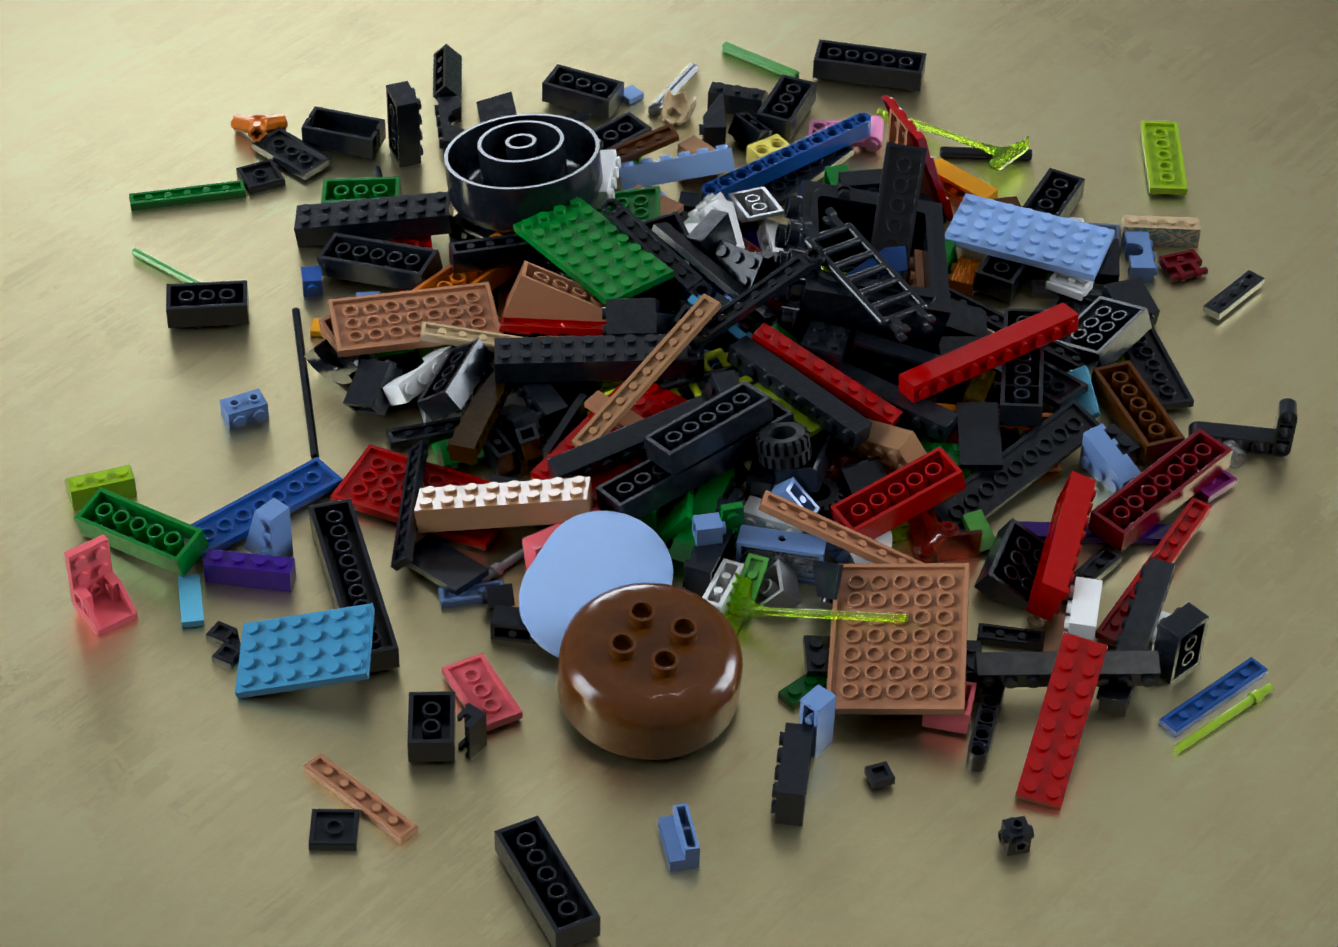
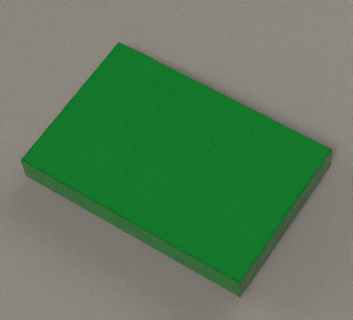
(675, 516)

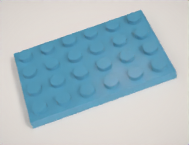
(305, 651)

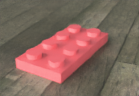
(480, 685)

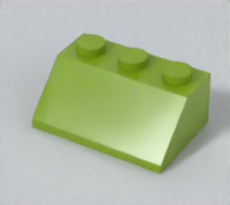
(117, 480)

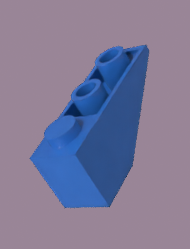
(893, 255)

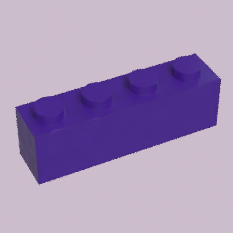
(249, 570)

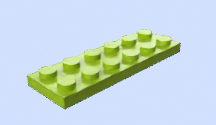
(1163, 158)

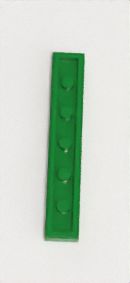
(187, 195)

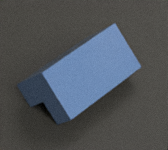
(679, 839)

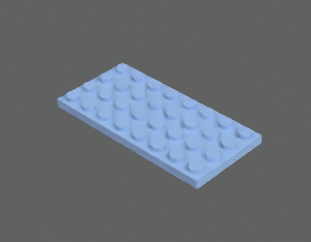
(1029, 237)

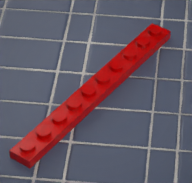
(1167, 550)

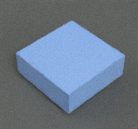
(632, 94)

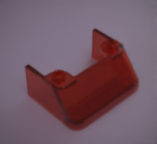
(941, 541)

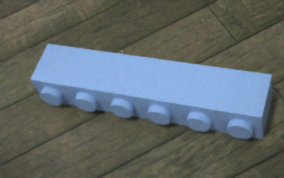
(677, 168)

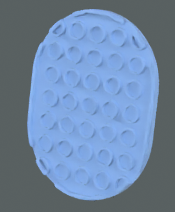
(583, 561)

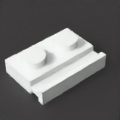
(1069, 285)

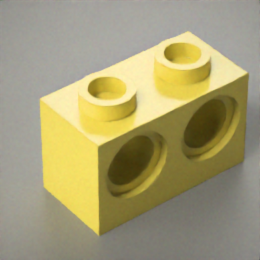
(765, 147)

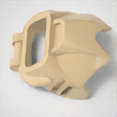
(679, 105)

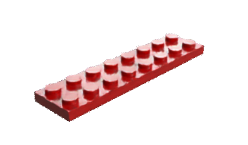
(1061, 721)

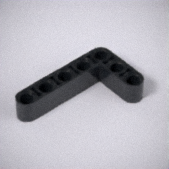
(1257, 440)
(985, 724)

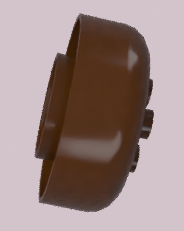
(649, 671)

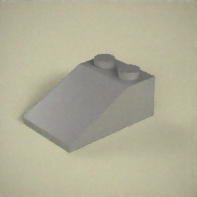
(754, 204)

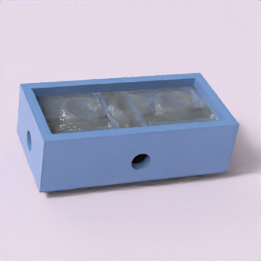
(792, 548)

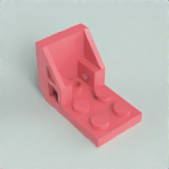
(96, 588)

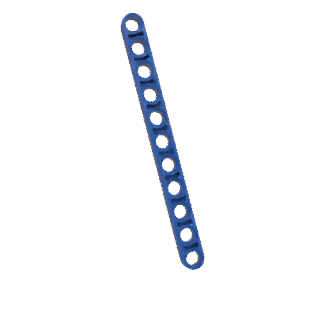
(792, 156)

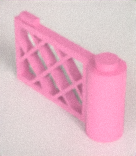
(871, 143)

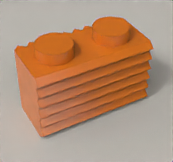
(963, 275)

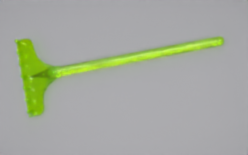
(1001, 155)
(745, 609)

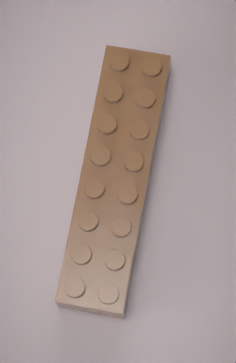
(502, 504)

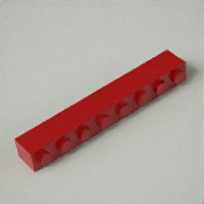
(827, 377)

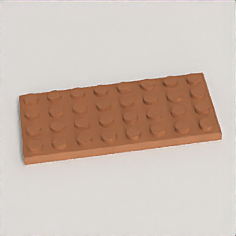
(395, 319)

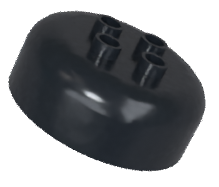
(521, 168)

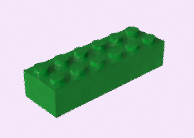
(142, 532)

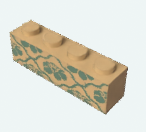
(1164, 231)

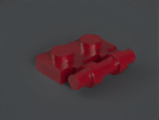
(1181, 261)

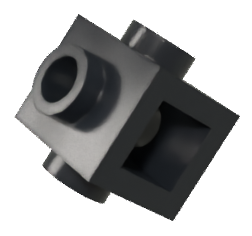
(1015, 835)

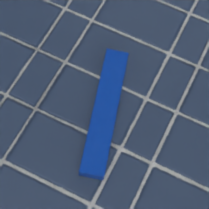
(1213, 697)

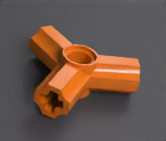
(258, 125)

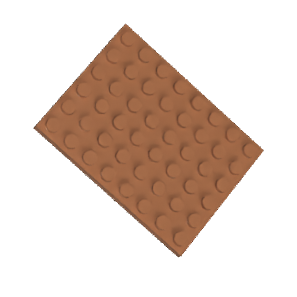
(898, 664)

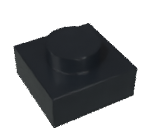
(879, 775)

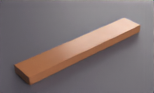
(361, 798)

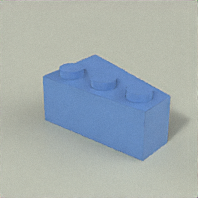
(1105, 461)
(271, 530)

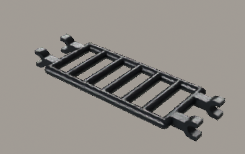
(892, 320)

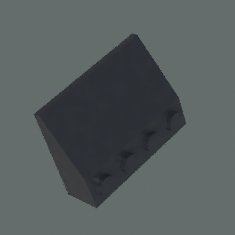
(1108, 329)
(1011, 565)

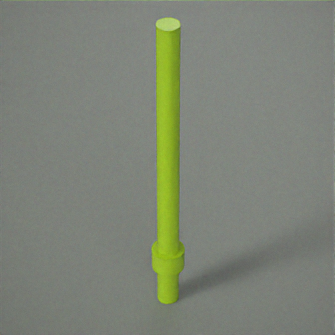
(1253, 697)

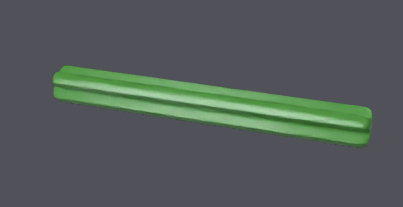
(758, 60)

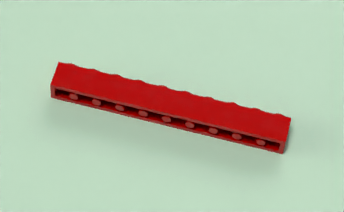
(988, 352)

